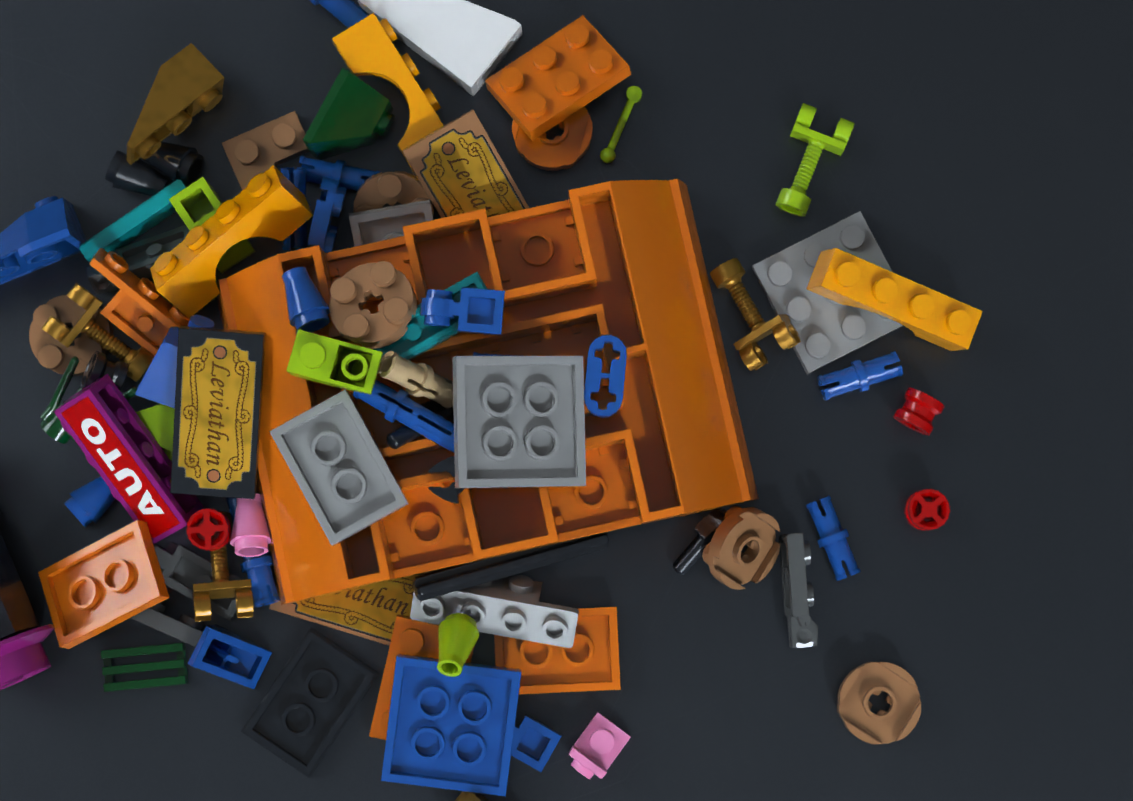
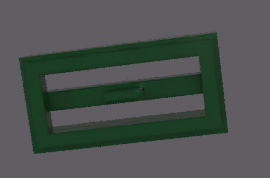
(109, 668)

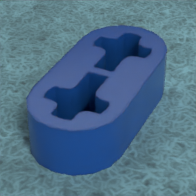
(594, 376)

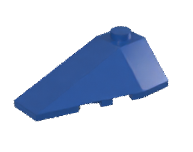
(40, 238)

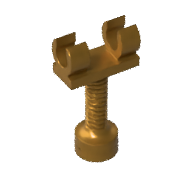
(729, 276)
(137, 360)
(222, 587)

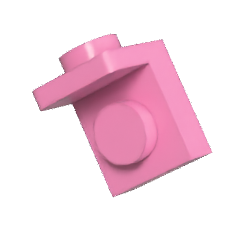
(597, 747)

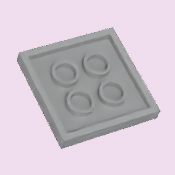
(824, 326)
(519, 421)

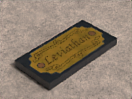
(217, 412)

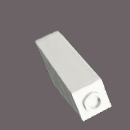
(451, 35)

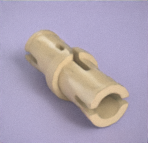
(417, 379)

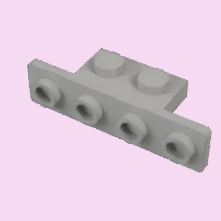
(505, 609)

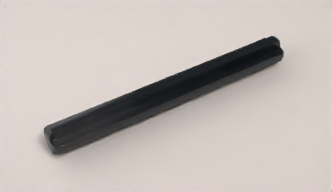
(494, 568)

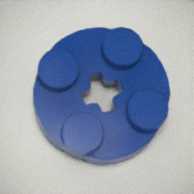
(328, 206)

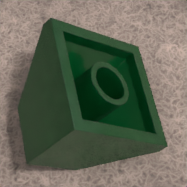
(348, 118)

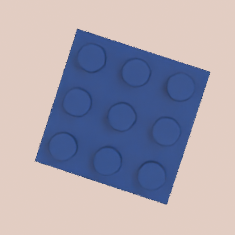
(451, 728)

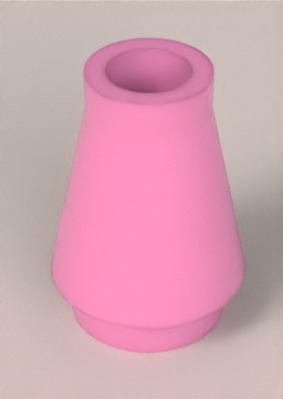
(250, 529)

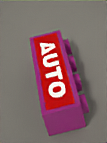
(126, 457)

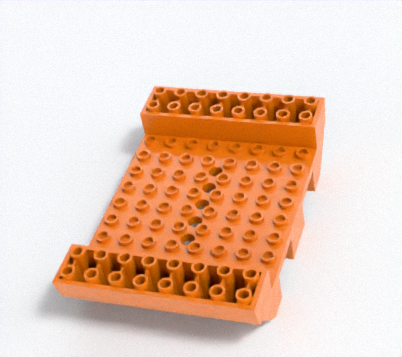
(571, 270)

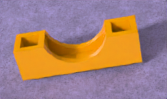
(370, 52)
(265, 208)
(880, 291)

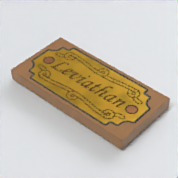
(464, 170)
(361, 611)

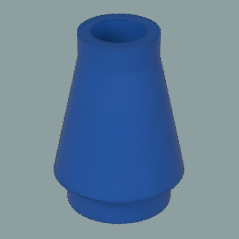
(305, 303)
(90, 501)

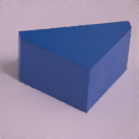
(229, 656)

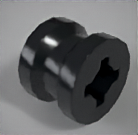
(100, 366)

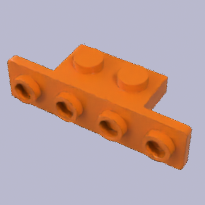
(136, 305)

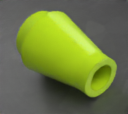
(455, 642)

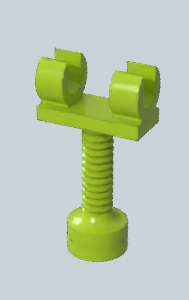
(795, 199)

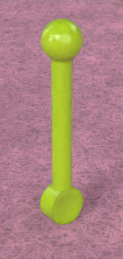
(633, 96)

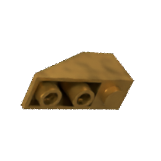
(177, 94)

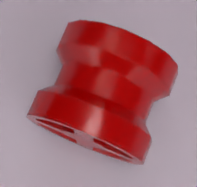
(918, 411)
(933, 506)
(201, 529)

